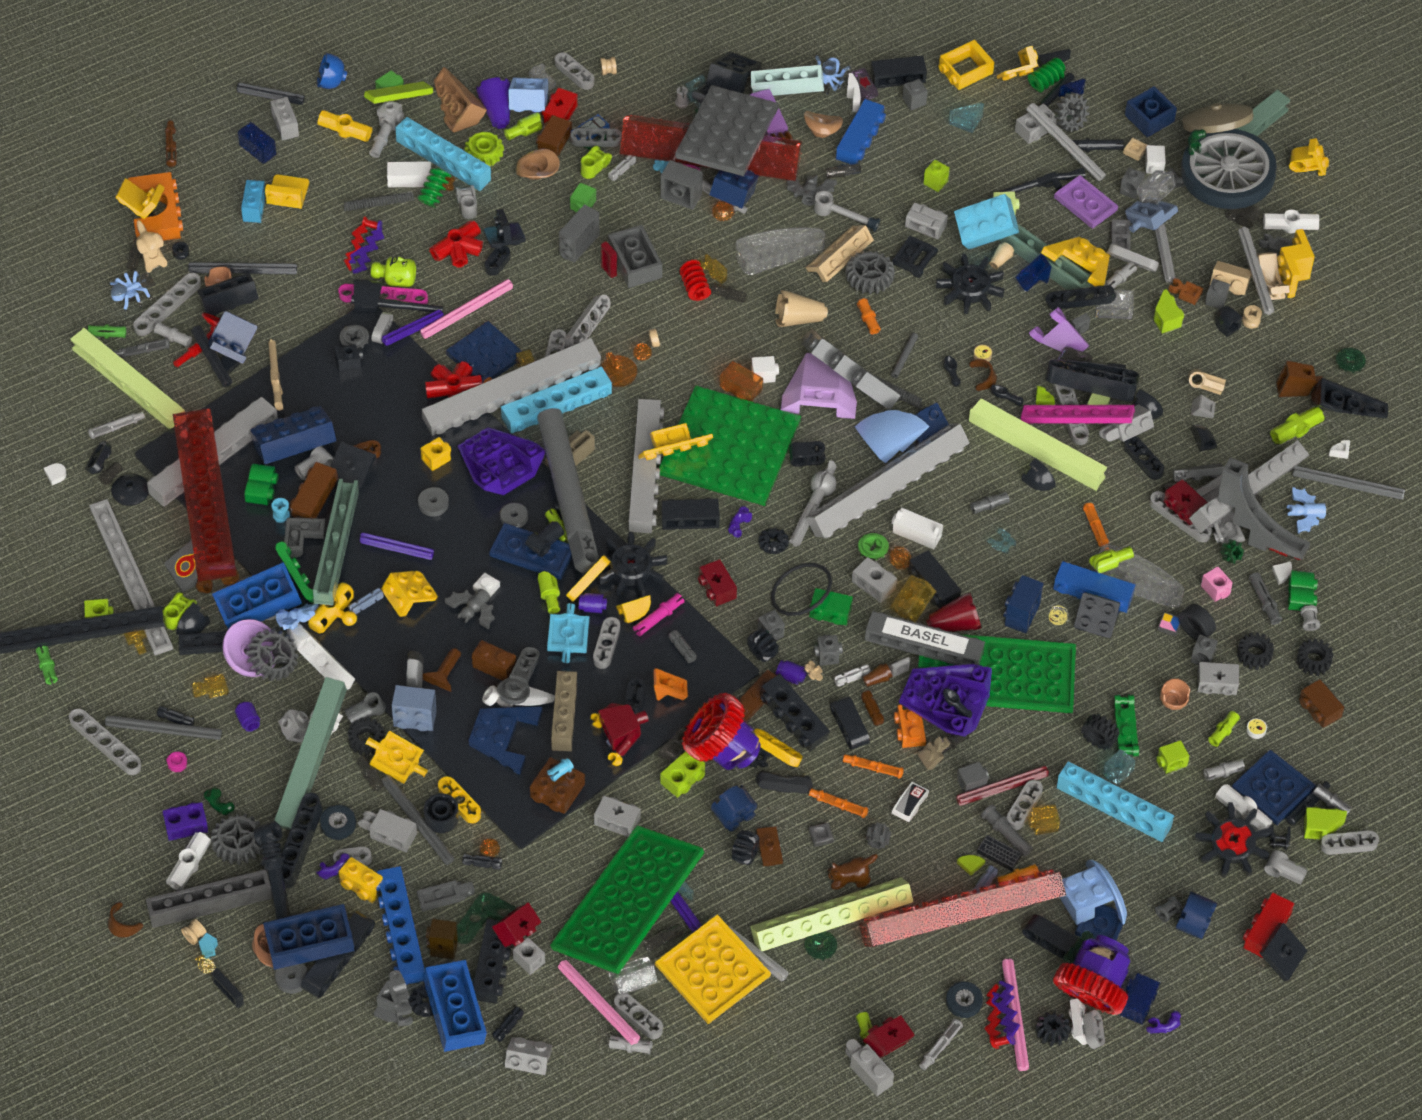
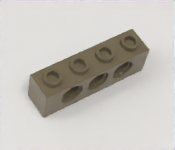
(564, 711)

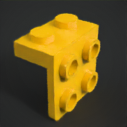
(1028, 63)
(287, 191)
(406, 588)

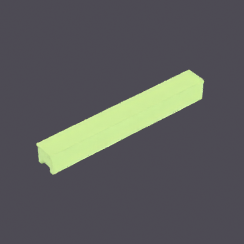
(126, 377)
(1037, 444)

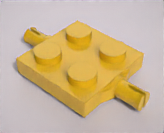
(396, 757)

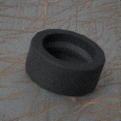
(1197, 621)

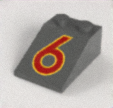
(183, 568)

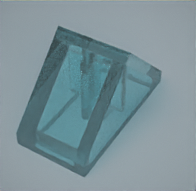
(966, 117)

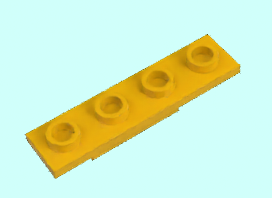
(672, 439)

